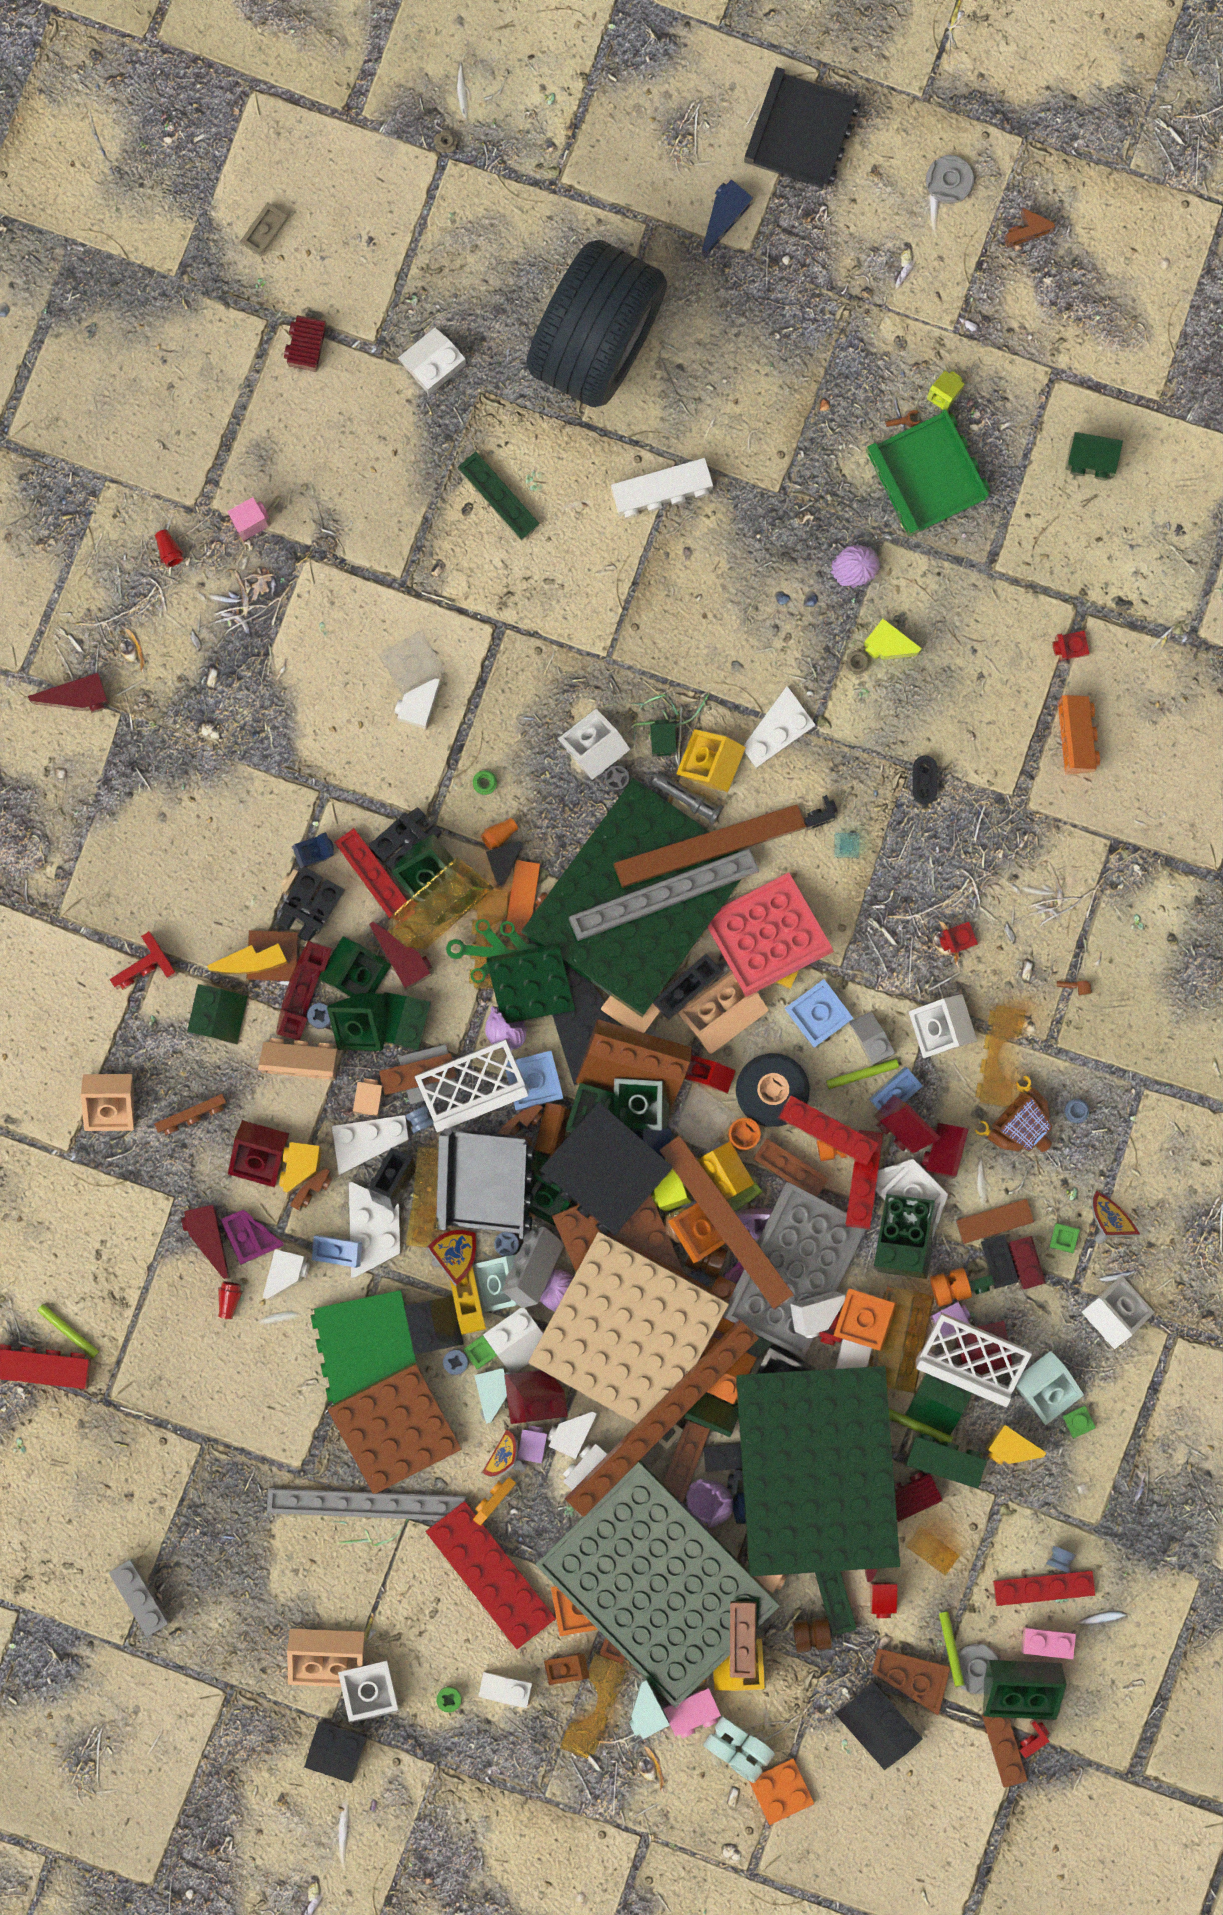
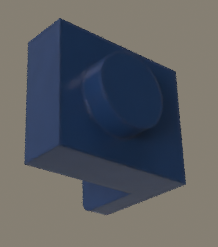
(313, 850)

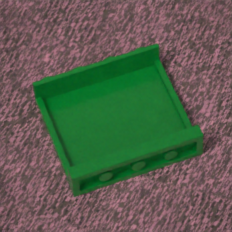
(928, 473)
(362, 1342)

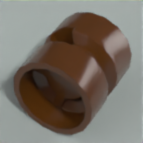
(711, 1263)
(811, 1634)

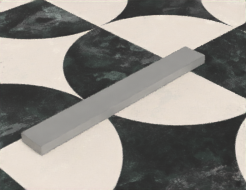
(663, 894)
(361, 1504)

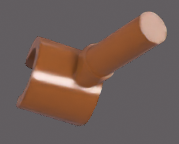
(903, 420)
(1084, 987)

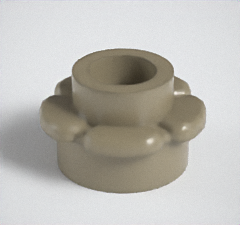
(445, 135)
(857, 656)

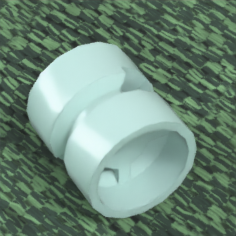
(720, 1746)
(755, 1751)

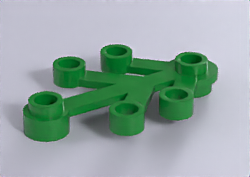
(497, 949)

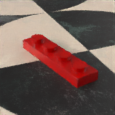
(371, 872)
(864, 1186)
(1044, 1588)

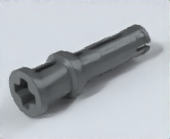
(698, 803)

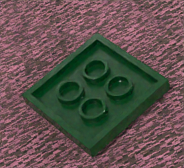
(531, 983)

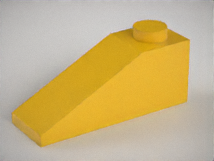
(468, 1304)

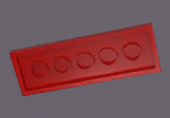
(490, 1575)

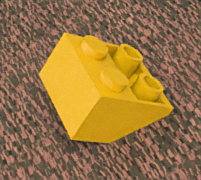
(302, 1165)
(726, 1170)
(722, 1677)

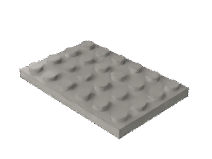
(810, 1252)

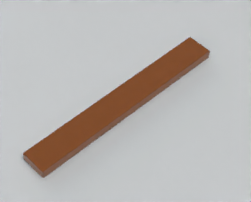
(709, 846)
(727, 1222)

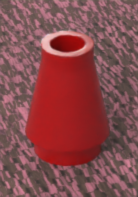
(168, 549)
(229, 1296)

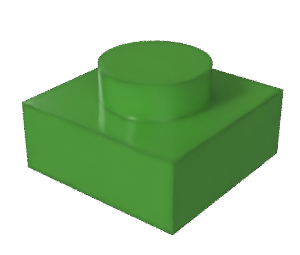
(1064, 1238)
(480, 1352)
(1078, 1422)

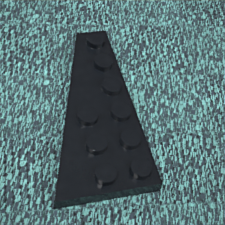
(577, 1025)

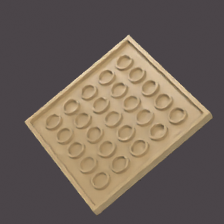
(627, 1329)

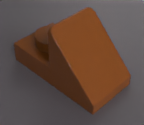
(1034, 228)
(566, 1669)

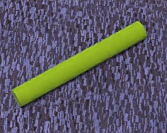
(862, 1074)
(68, 1331)
(918, 1426)
(951, 1649)

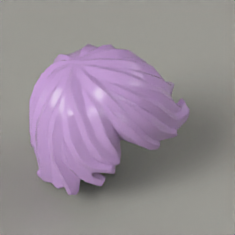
(855, 566)
(498, 1030)
(556, 1288)
(709, 1502)

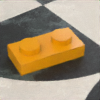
(486, 1507)

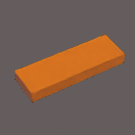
(522, 895)

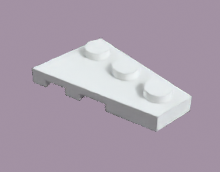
(778, 729)
(367, 1139)

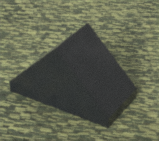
(503, 860)

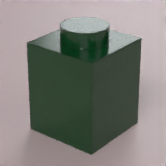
(663, 738)

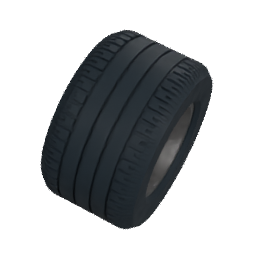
(596, 323)

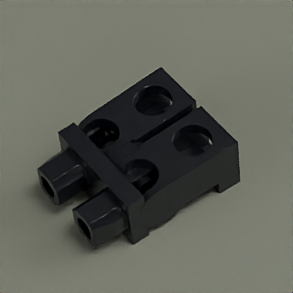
(403, 834)
(303, 909)

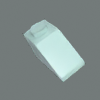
(491, 1392)

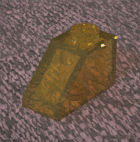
(932, 1550)

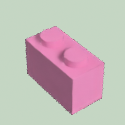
(249, 518)
(1048, 1643)
(692, 1712)

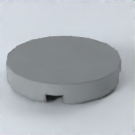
(949, 179)
(973, 1664)

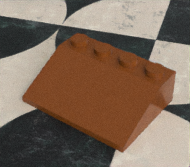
(633, 1055)

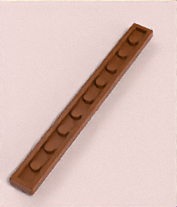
(661, 1418)
(677, 1481)

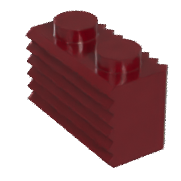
(305, 343)
(1026, 1263)
(915, 1495)

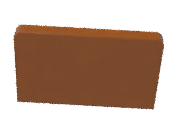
(552, 1128)

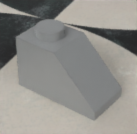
(872, 1038)

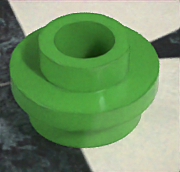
(484, 775)

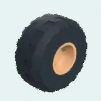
(767, 1084)

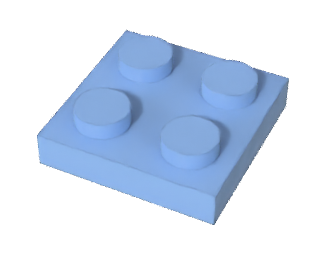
(818, 1013)
(541, 1078)

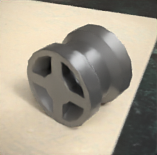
(616, 775)

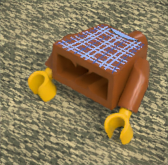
(1022, 1123)

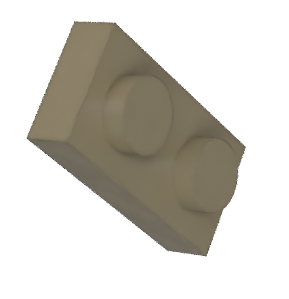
(263, 229)

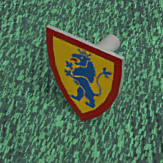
(1111, 1219)
(454, 1253)
(504, 1457)

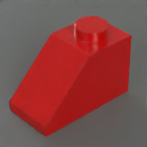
(709, 1074)
(883, 1599)

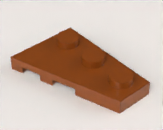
(913, 1676)

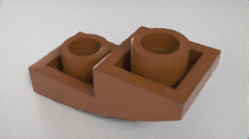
(529, 1116)
(317, 1183)

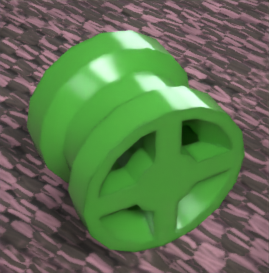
(450, 1695)

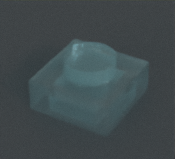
(846, 845)

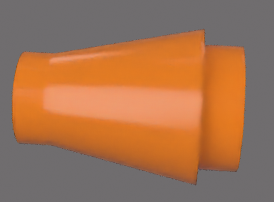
(498, 834)

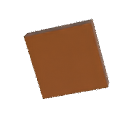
(289, 943)

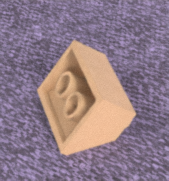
(721, 1013)
(298, 1059)
(319, 1655)

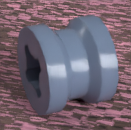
(322, 1018)
(420, 1119)
(507, 1242)
(455, 1362)
(1061, 1559)

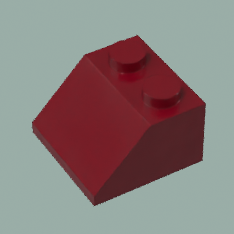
(905, 1125)
(946, 1152)
(258, 1153)
(997, 1329)
(534, 1397)

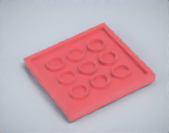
(768, 934)

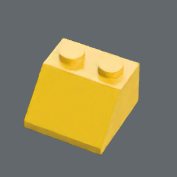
(711, 760)
(1011, 1447)

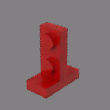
(145, 965)

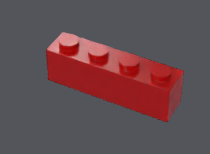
(827, 1130)
(44, 1368)

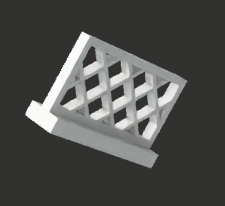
(479, 1105)
(959, 1374)

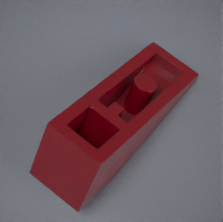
(79, 695)
(405, 960)
(205, 1232)

